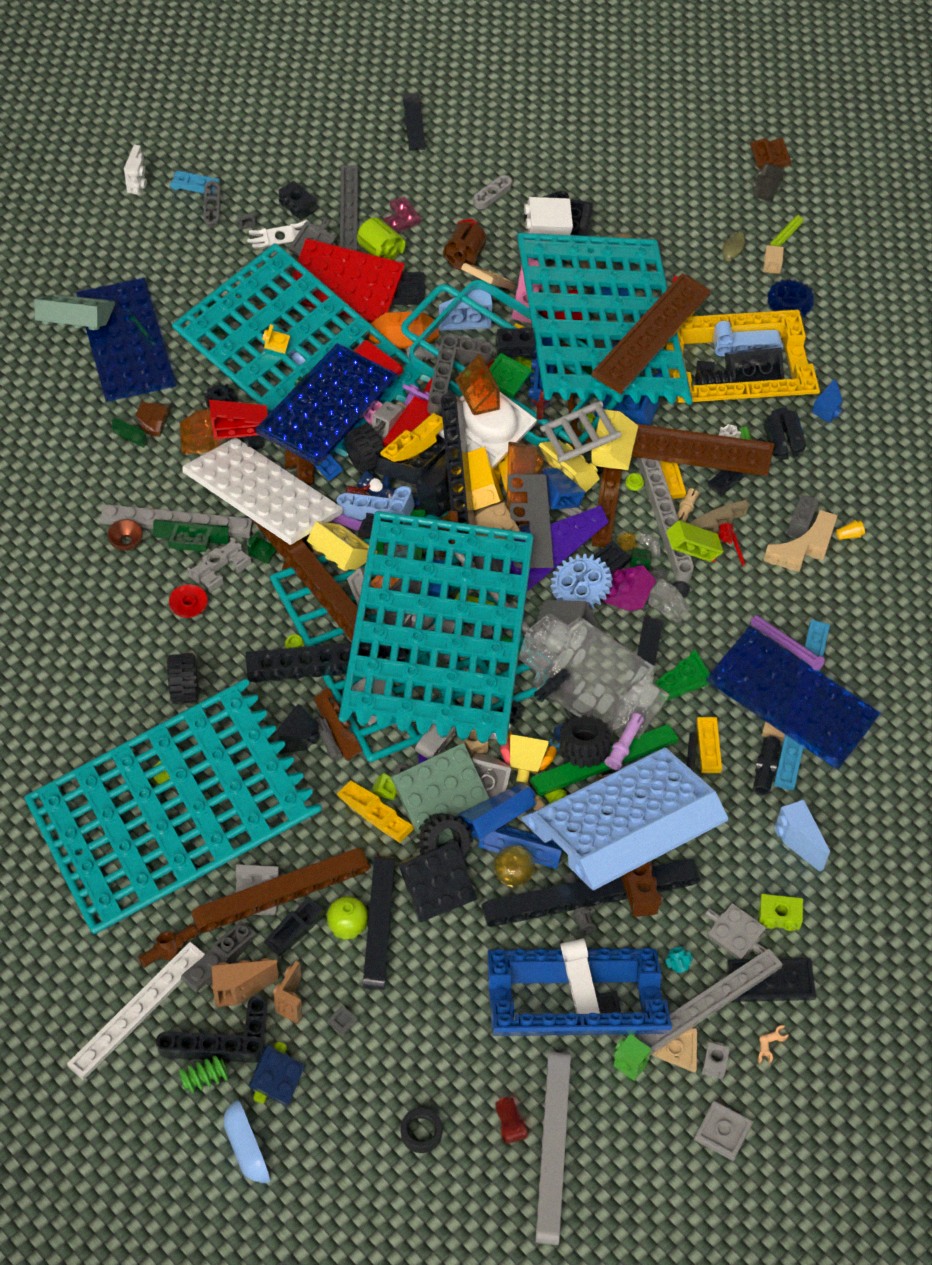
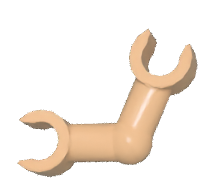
(764, 1043)

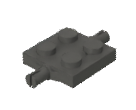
(311, 232)

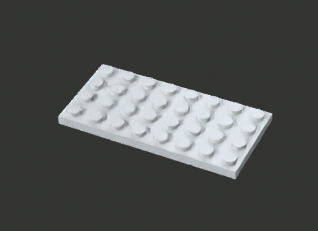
(262, 490)

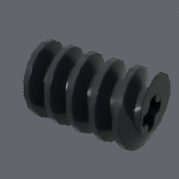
(714, 377)

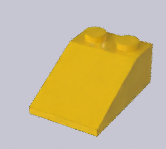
(483, 479)

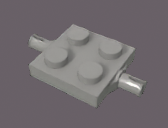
(736, 932)

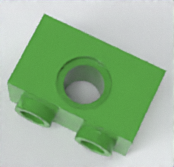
(631, 1056)

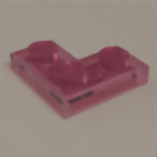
(404, 215)

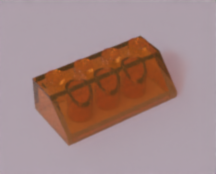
(521, 460)

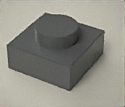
(342, 1021)

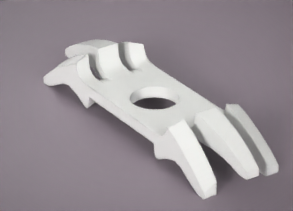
(269, 235)

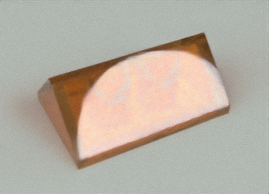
(479, 387)

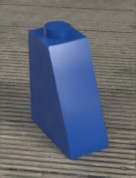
(562, 490)

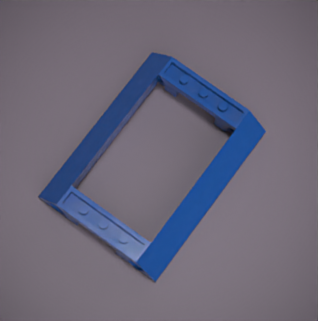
(548, 966)

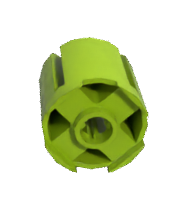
(380, 239)

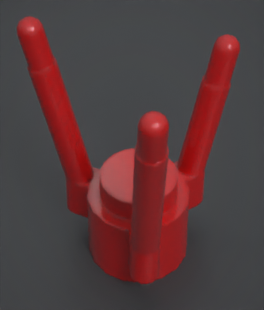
(727, 534)

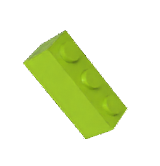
(694, 541)

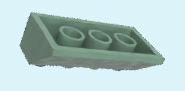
(73, 311)

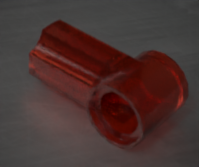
(511, 1125)

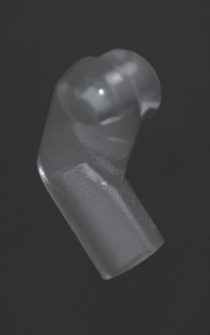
(652, 542)

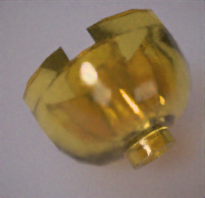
(514, 865)

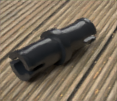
(552, 685)

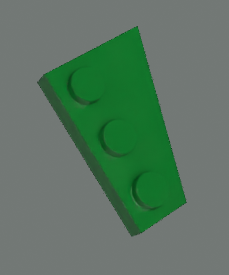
(685, 677)

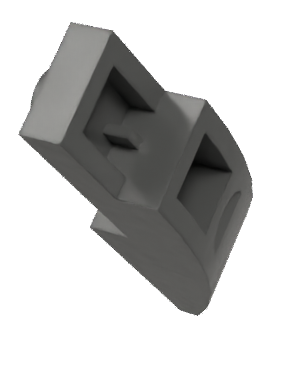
(225, 950)

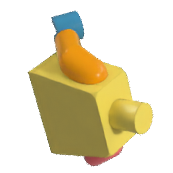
(528, 755)

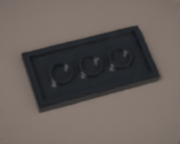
(789, 983)

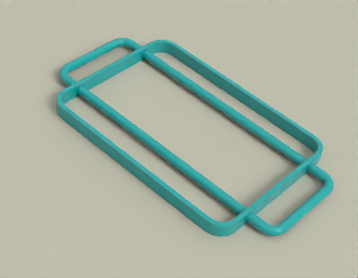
(514, 304)

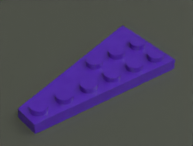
(566, 537)

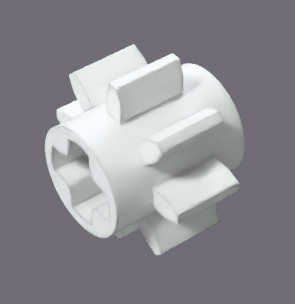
(730, 431)

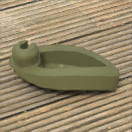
(733, 246)

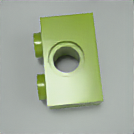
(789, 906)

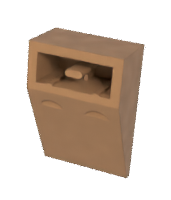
(242, 980)

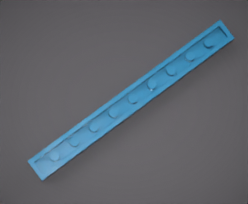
(791, 750)

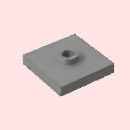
(723, 1130)

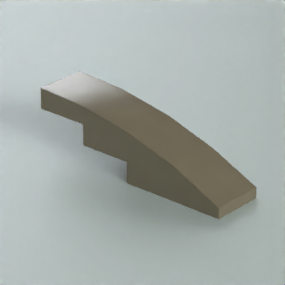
(724, 514)

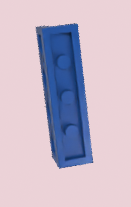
(543, 853)

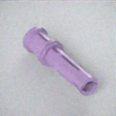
(621, 748)

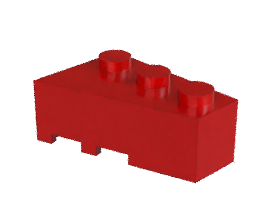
(235, 418)

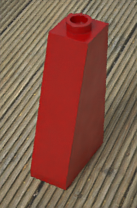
(411, 418)

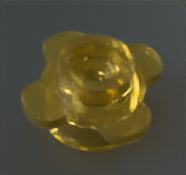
(627, 538)

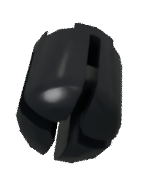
(791, 426)

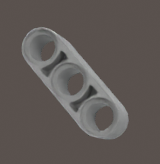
(432, 744)

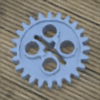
(582, 581)

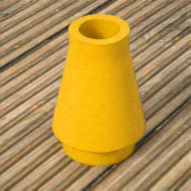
(852, 530)

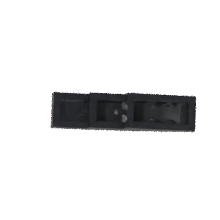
(413, 121)

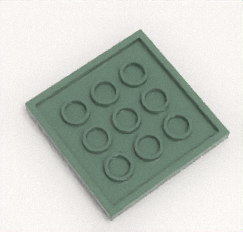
(440, 785)

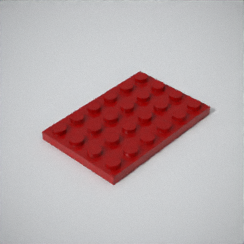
(358, 278)

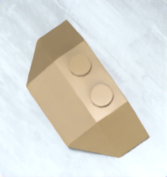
(495, 516)

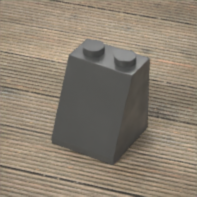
(568, 611)

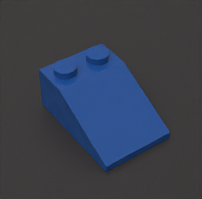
(639, 413)

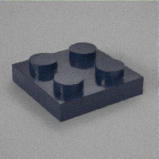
(276, 1075)

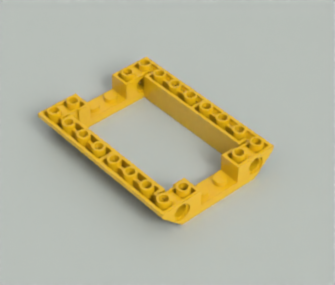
(789, 324)

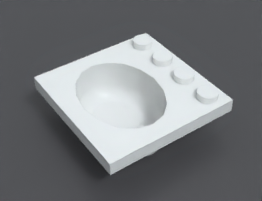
(495, 428)

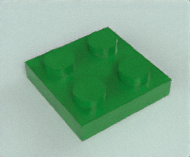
(509, 375)

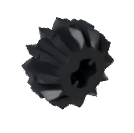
(219, 393)

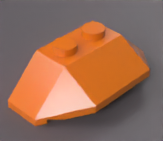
(390, 326)

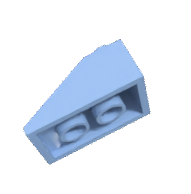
(465, 316)
(801, 834)

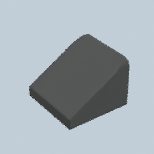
(246, 221)

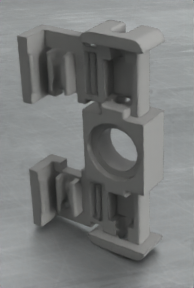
(206, 570)

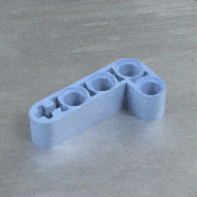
(729, 341)
(358, 505)

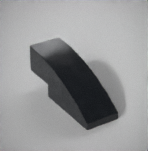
(295, 926)

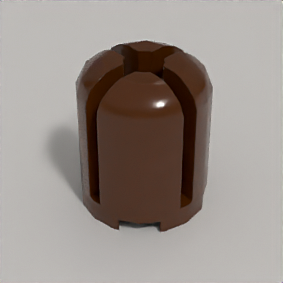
(464, 244)

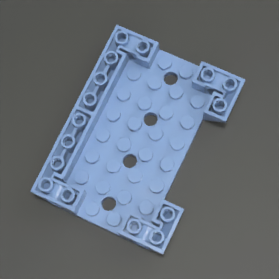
(636, 827)

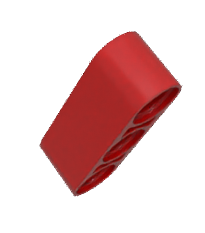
(374, 354)

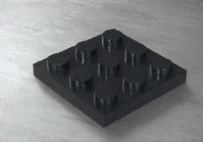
(437, 881)

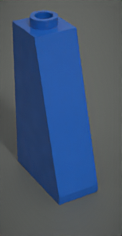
(498, 810)

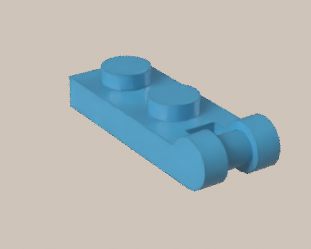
(191, 182)

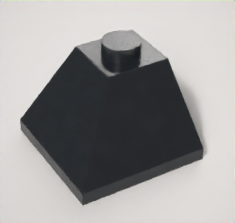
(297, 731)

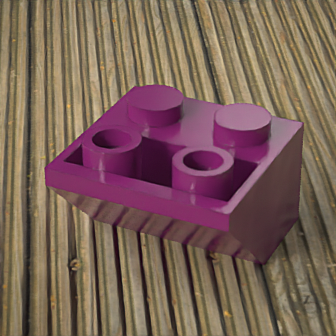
(630, 588)

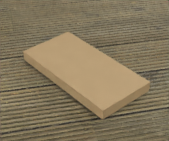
(488, 276)

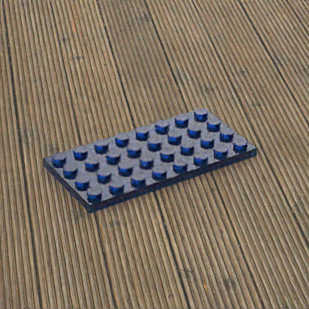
(130, 346)
(326, 404)
(793, 697)

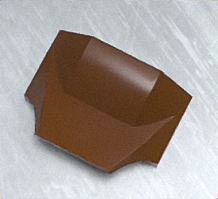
(153, 417)

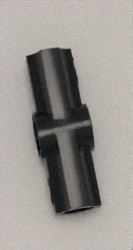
(766, 765)

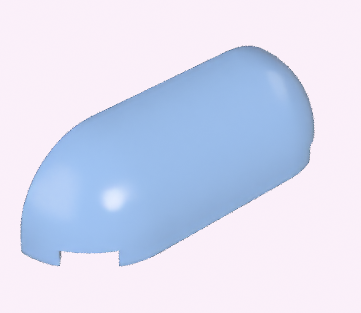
(244, 1144)

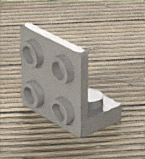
(253, 875)

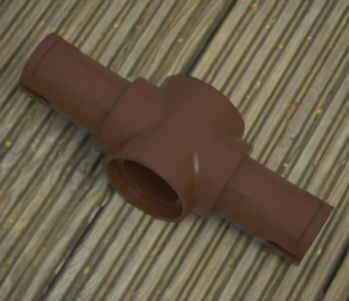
(167, 945)

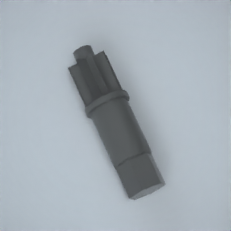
(328, 739)

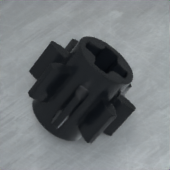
(515, 709)

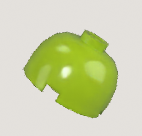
(347, 917)

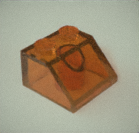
(197, 433)

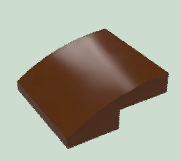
(770, 152)

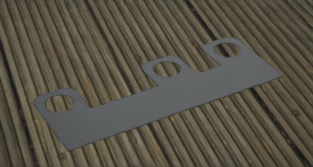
(538, 516)

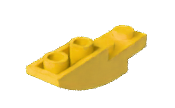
(413, 443)

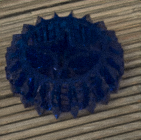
(793, 296)

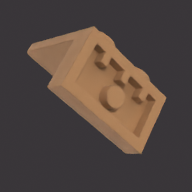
(286, 1002)

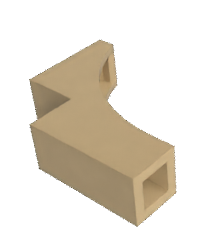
(812, 543)

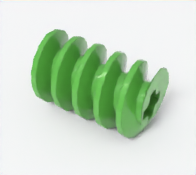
(203, 1074)

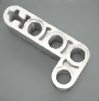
(579, 976)

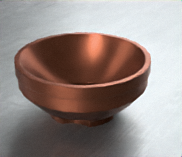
(122, 529)

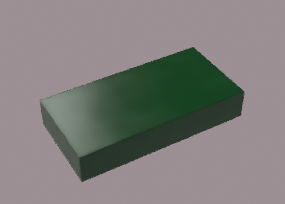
(129, 432)

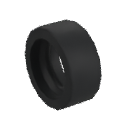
(421, 1113)

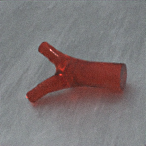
(540, 406)
(354, 490)

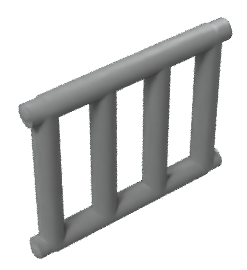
(581, 414)

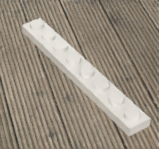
(134, 1012)

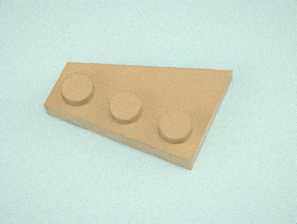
(681, 1051)

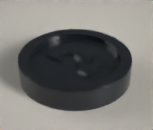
(682, 587)

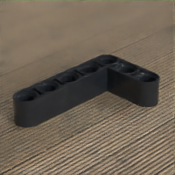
(413, 468)
(220, 1041)

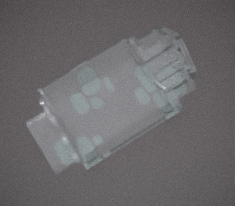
(604, 674)

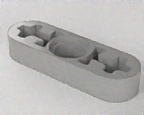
(489, 198)

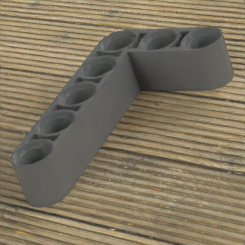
(453, 348)

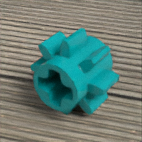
(678, 959)

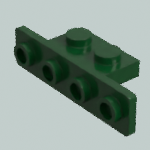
(190, 535)

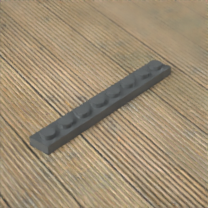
(349, 207)

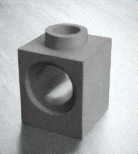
(714, 1068)

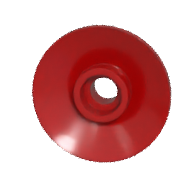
(188, 595)

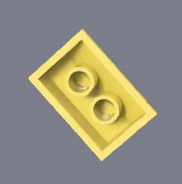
(618, 452)
(576, 468)
(339, 545)

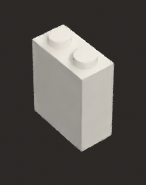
(548, 216)

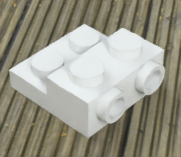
(135, 171)

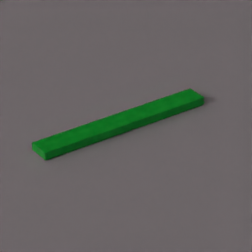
(569, 774)

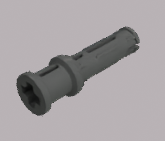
(581, 914)

